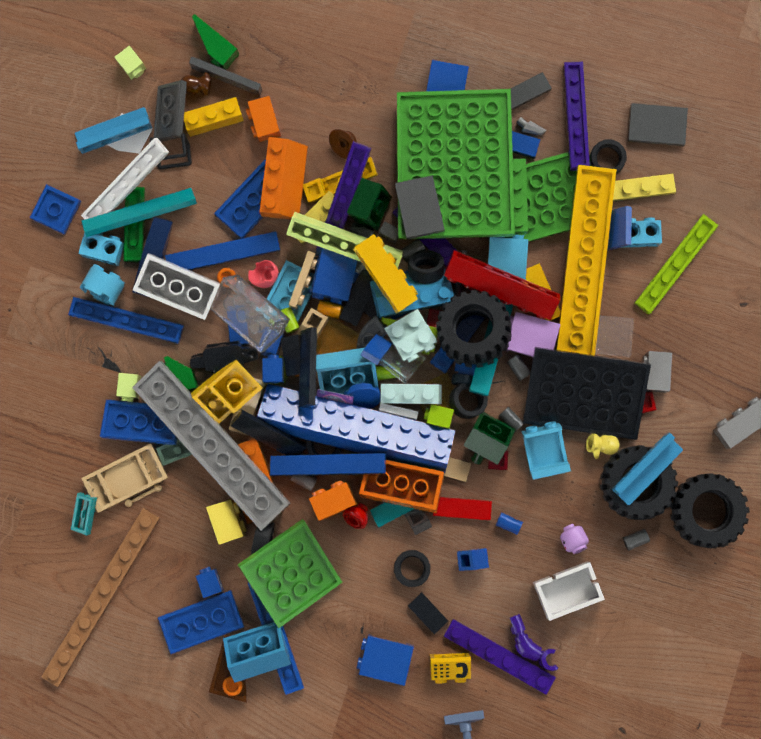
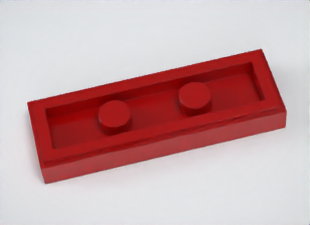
(464, 508)

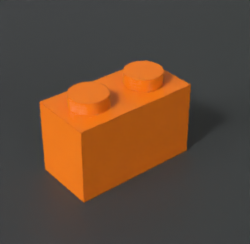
(263, 118)

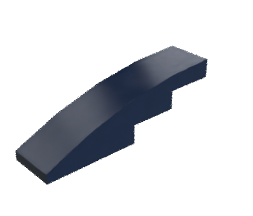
(156, 242)

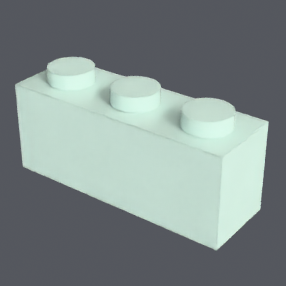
(411, 393)

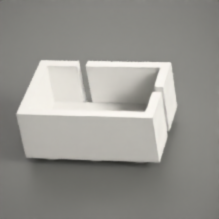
(568, 591)

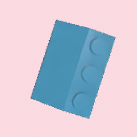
(256, 652)

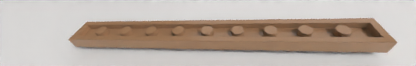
(100, 597)

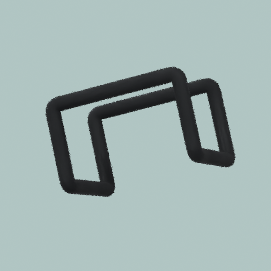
(185, 145)

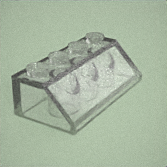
(248, 313)

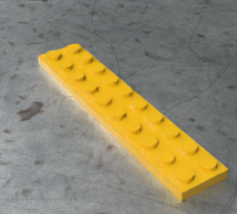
(586, 259)

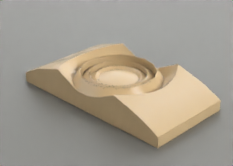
(125, 477)

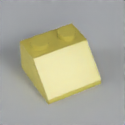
(226, 521)

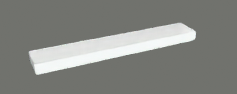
(128, 179)

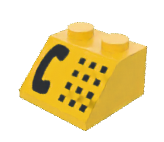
(450, 667)

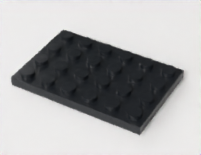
(586, 392)

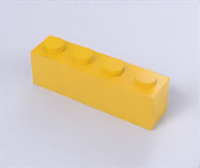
(385, 273)

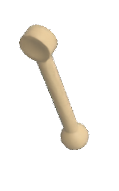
(129, 502)

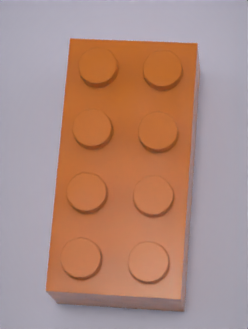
(404, 486)
(333, 500)

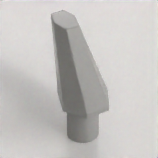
(530, 127)

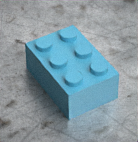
(343, 369)

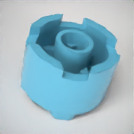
(102, 286)

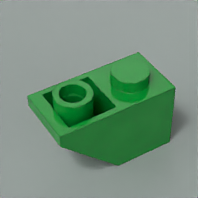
(183, 373)

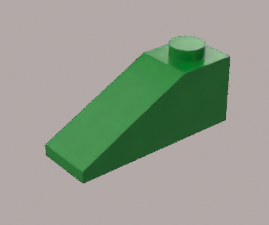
(219, 49)

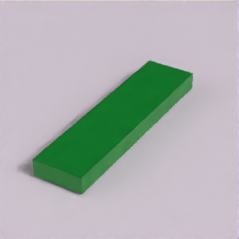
(134, 232)

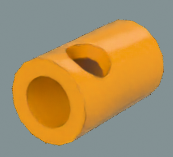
(330, 309)

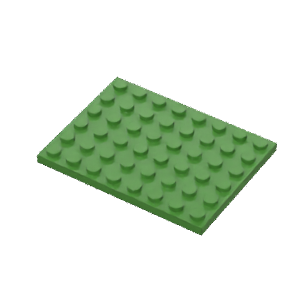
(468, 150)

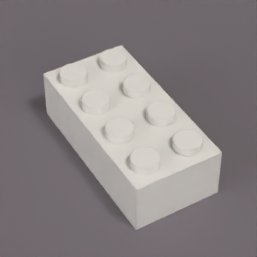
(176, 286)

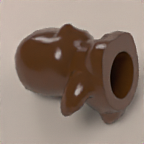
(196, 85)

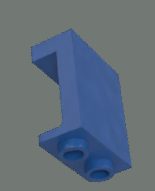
(333, 276)
(385, 660)

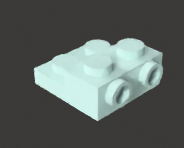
(411, 336)

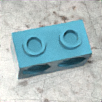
(641, 238)
(100, 253)

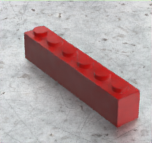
(503, 285)

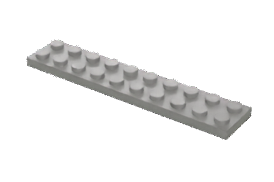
(211, 446)

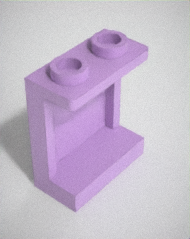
(531, 333)

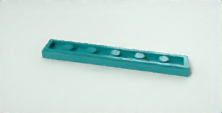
(138, 212)
(484, 375)

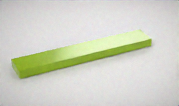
(676, 264)

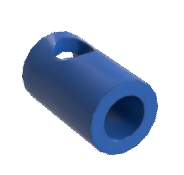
(509, 523)

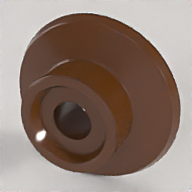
(341, 142)

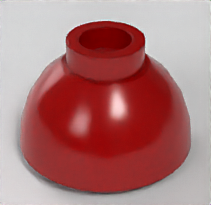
(356, 516)

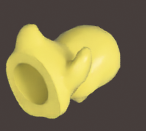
(605, 444)

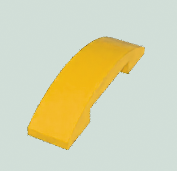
(319, 187)

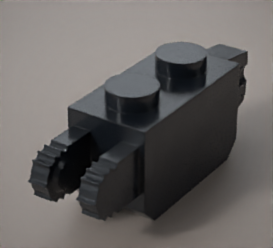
(221, 354)

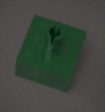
(369, 204)
(488, 439)

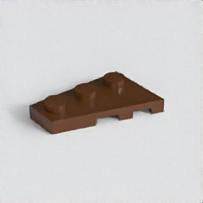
(220, 674)

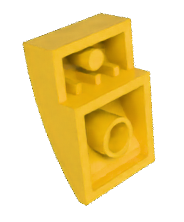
(226, 391)

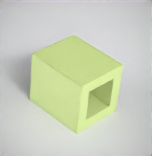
(130, 63)
(125, 385)

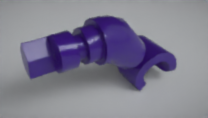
(527, 648)

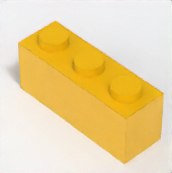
(212, 117)

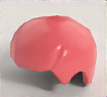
(264, 274)

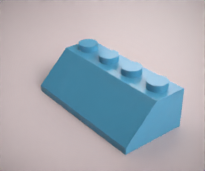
(428, 296)

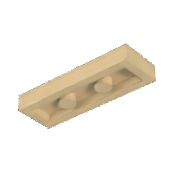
(303, 280)

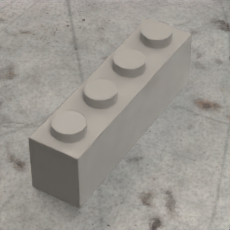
(741, 425)

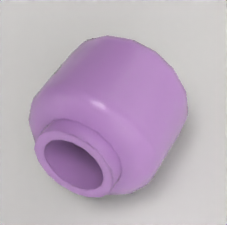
(574, 539)

